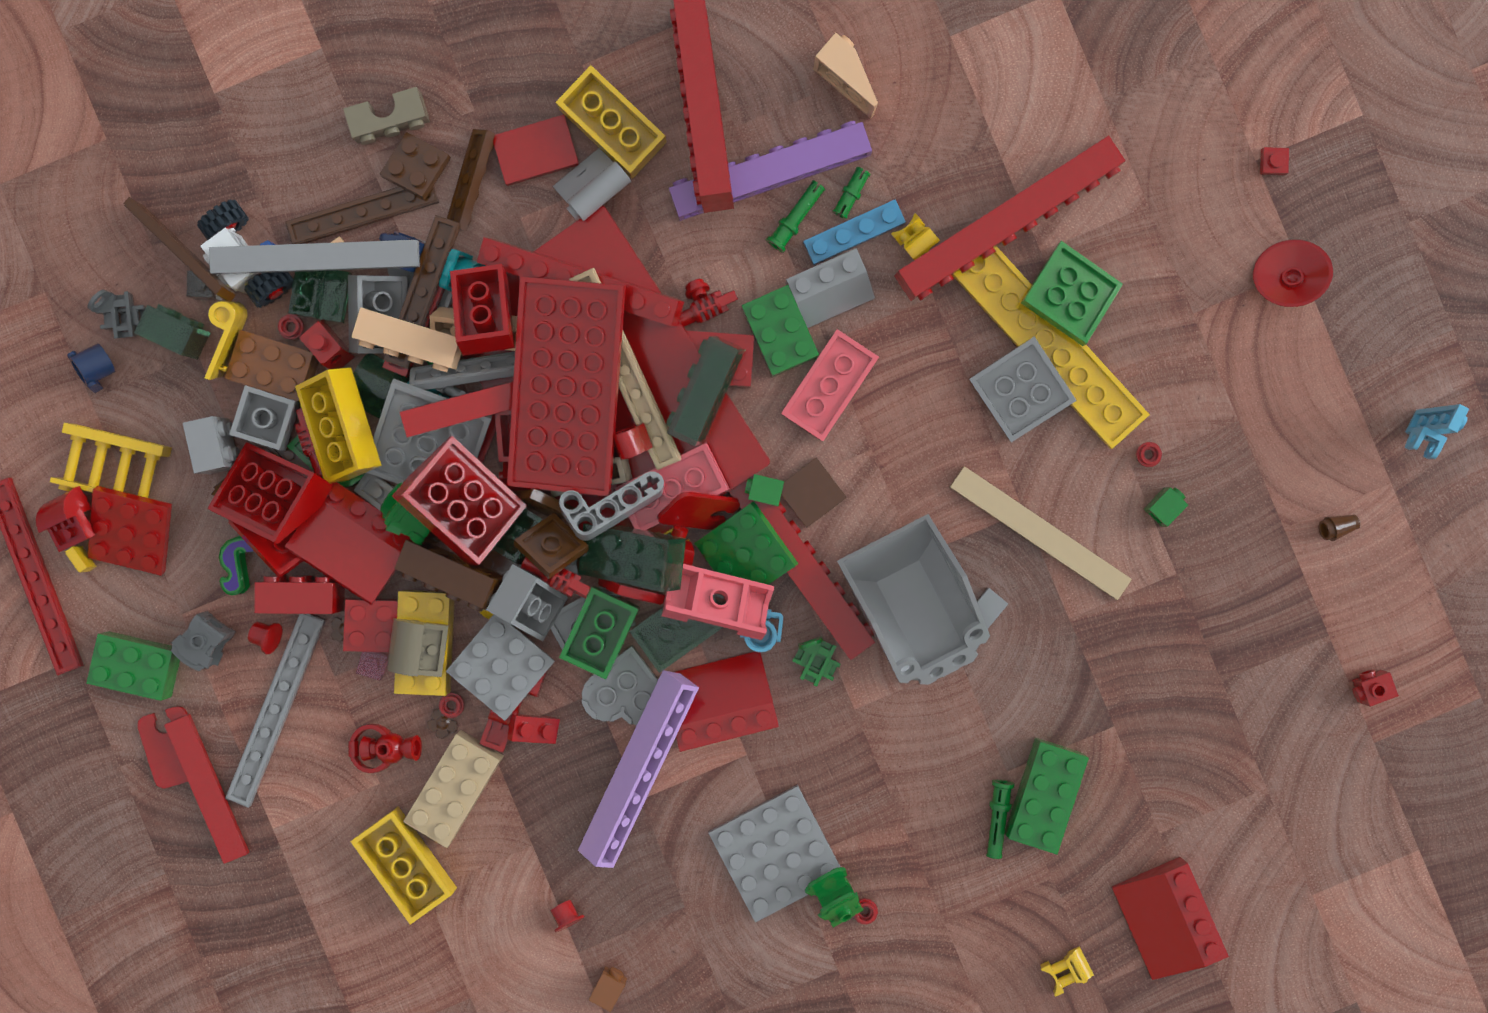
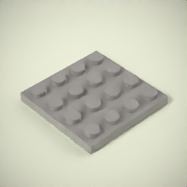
(404, 454)
(774, 852)

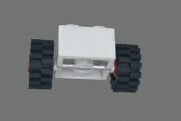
(219, 229)

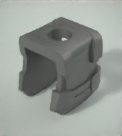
(202, 642)

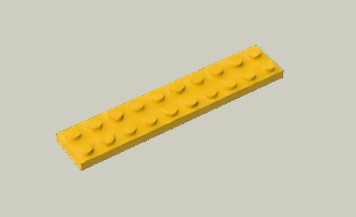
(1099, 395)

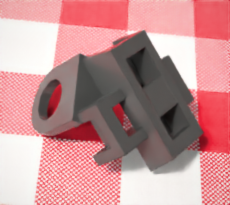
(109, 307)

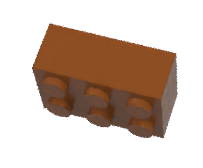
(270, 365)

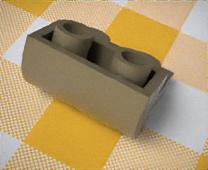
(417, 648)

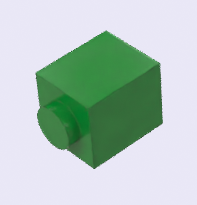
(764, 489)
(1166, 506)

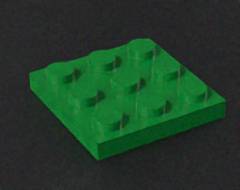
(1072, 293)
(747, 548)

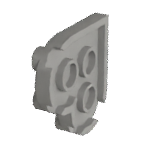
(623, 692)

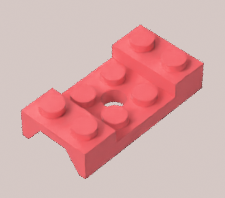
(744, 607)

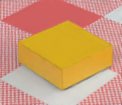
(80, 559)

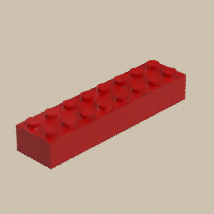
(701, 105)

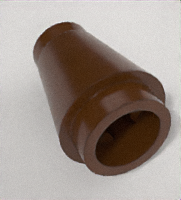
(1338, 526)

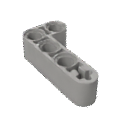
(613, 501)

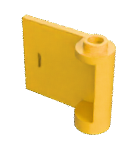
(231, 318)

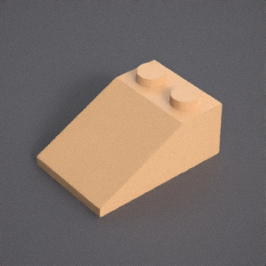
(843, 70)

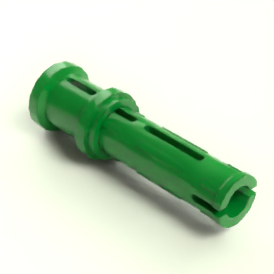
(789, 225)
(1000, 806)

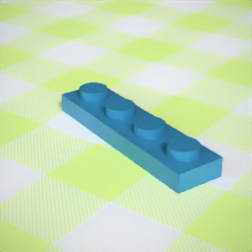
(854, 232)

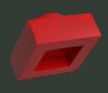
(1274, 161)

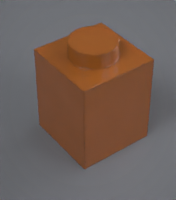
(608, 988)

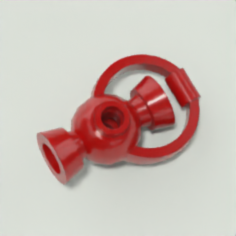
(388, 748)

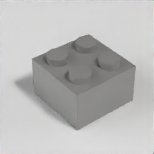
(264, 418)
(210, 444)

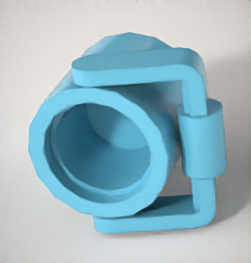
(771, 635)

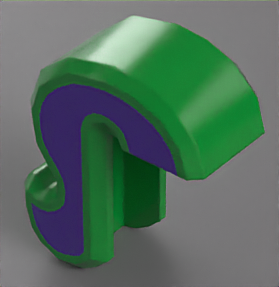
(233, 561)

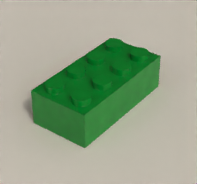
(1046, 796)

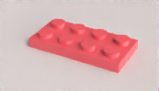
(829, 385)
(693, 473)

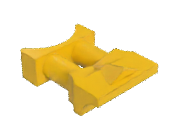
(916, 238)
(1076, 963)

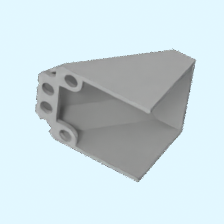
(915, 600)

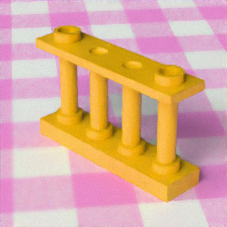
(103, 441)

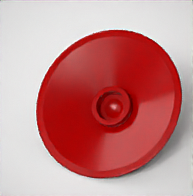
(1293, 273)

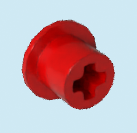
(265, 636)
(565, 915)

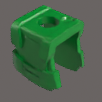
(401, 520)
(835, 896)

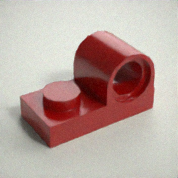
(631, 441)

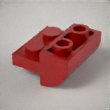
(66, 519)

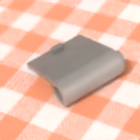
(591, 184)

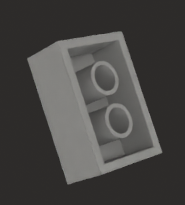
(526, 602)

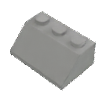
(831, 288)
(376, 294)

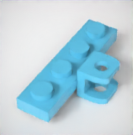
(1431, 423)

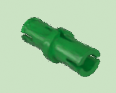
(851, 192)

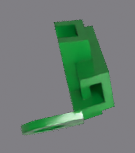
(813, 659)

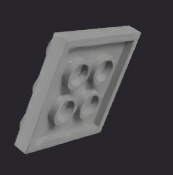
(1022, 389)
(500, 666)

